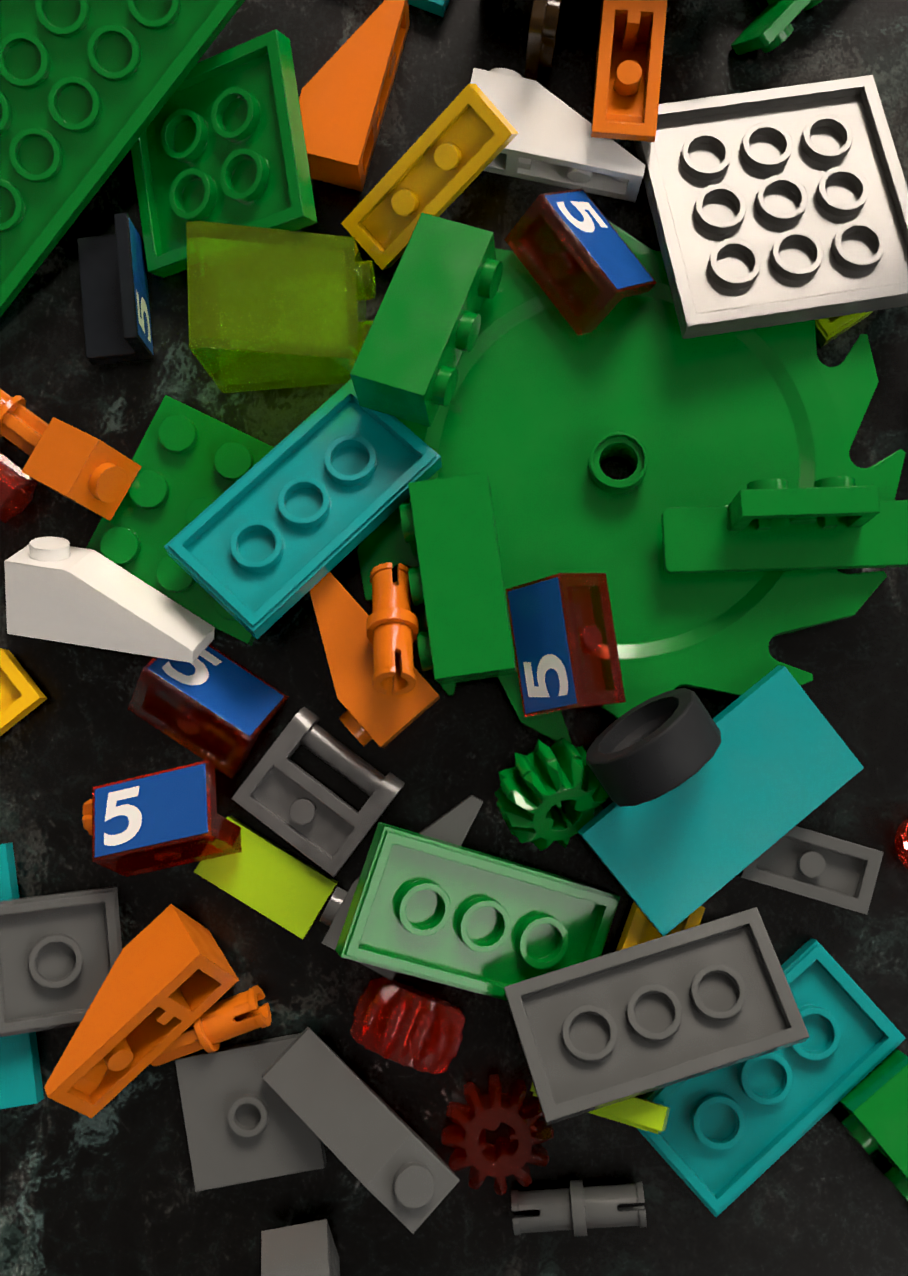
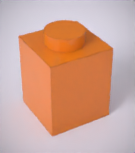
(81, 468)

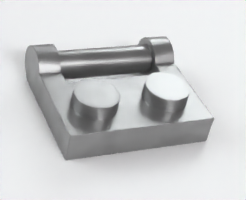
(304, 808)

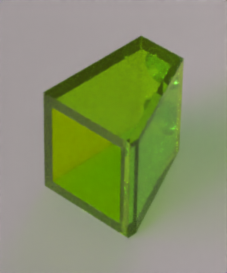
(275, 305)

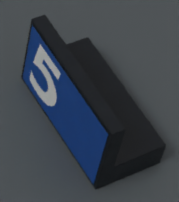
(115, 295)

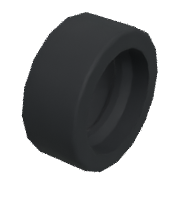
(654, 747)

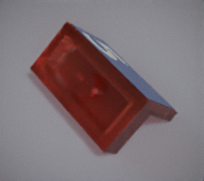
(577, 257)
(565, 643)
(207, 706)
(160, 821)

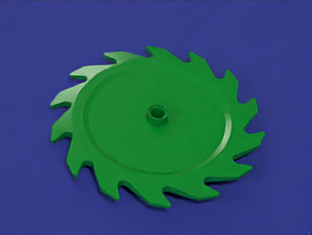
(694, 426)

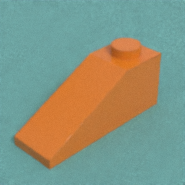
(628, 69)
(349, 98)
(352, 667)
(143, 1006)

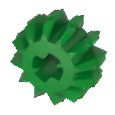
(549, 794)

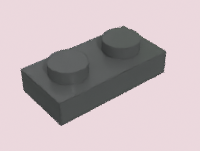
(819, 869)

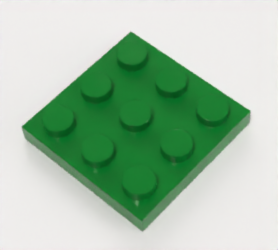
(225, 152)
(183, 470)

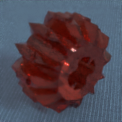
(408, 1025)
(506, 1155)

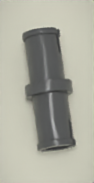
(578, 1208)

